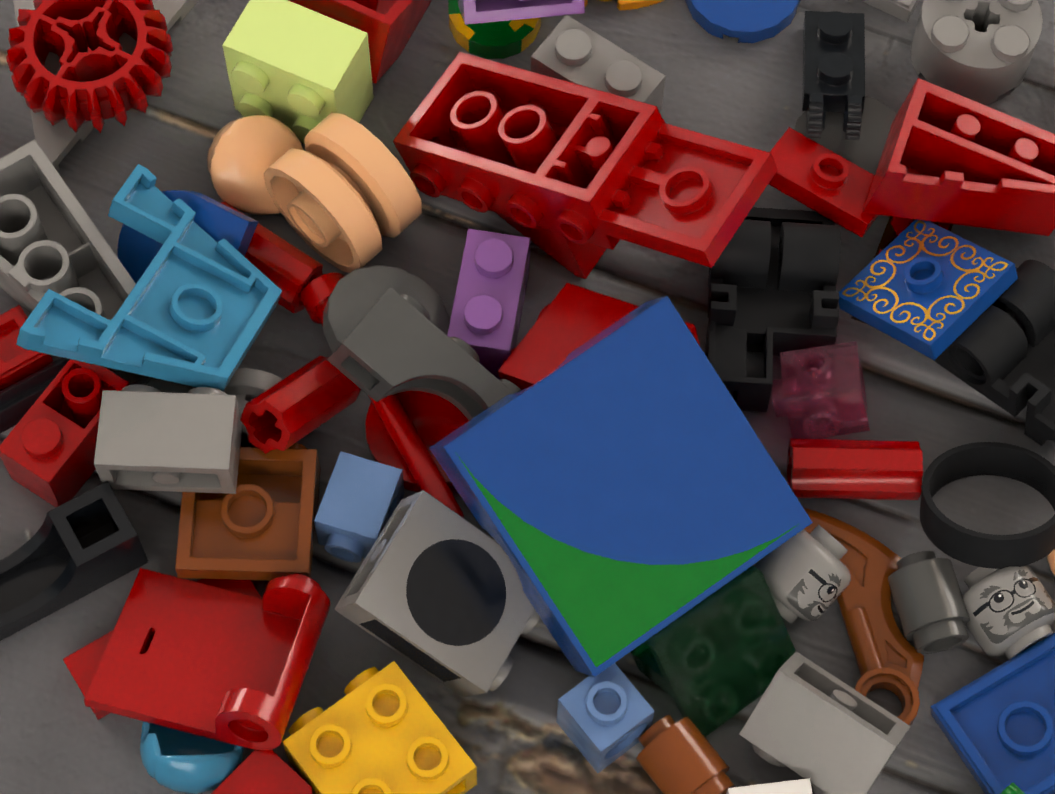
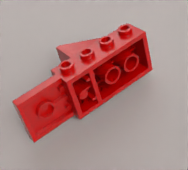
(578, 165)

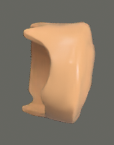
(241, 157)

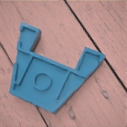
(186, 314)

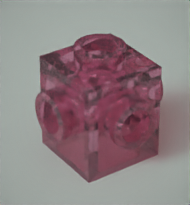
(822, 391)

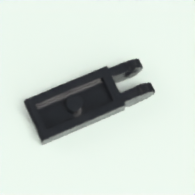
(833, 70)

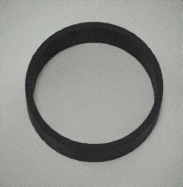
(977, 547)

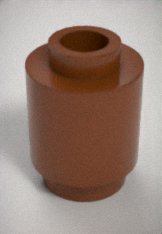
(682, 759)

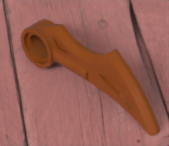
(878, 645)

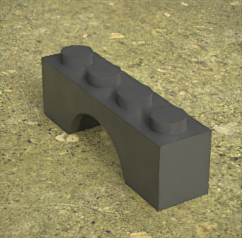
(403, 351)

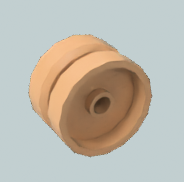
(343, 192)

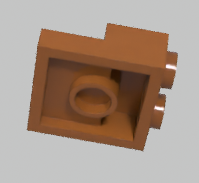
(261, 528)

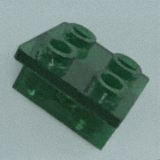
(719, 652)

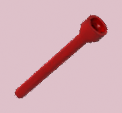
(390, 409)

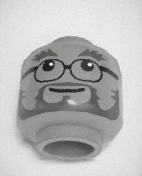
(806, 574)
(1007, 610)

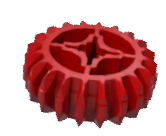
(95, 73)

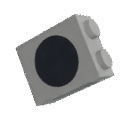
(441, 596)

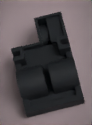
(771, 297)
(1012, 351)

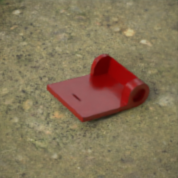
(216, 657)

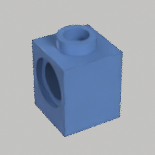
(357, 506)
(604, 716)

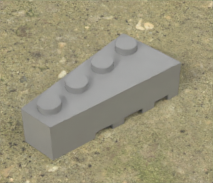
(53, 242)

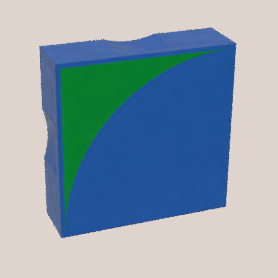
(622, 486)

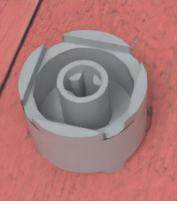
(976, 45)

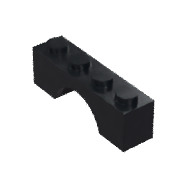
(69, 557)

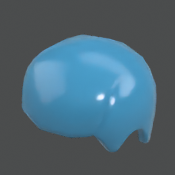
(186, 760)

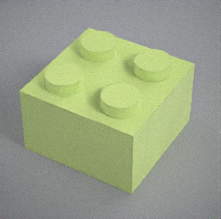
(297, 65)

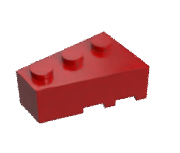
(965, 166)

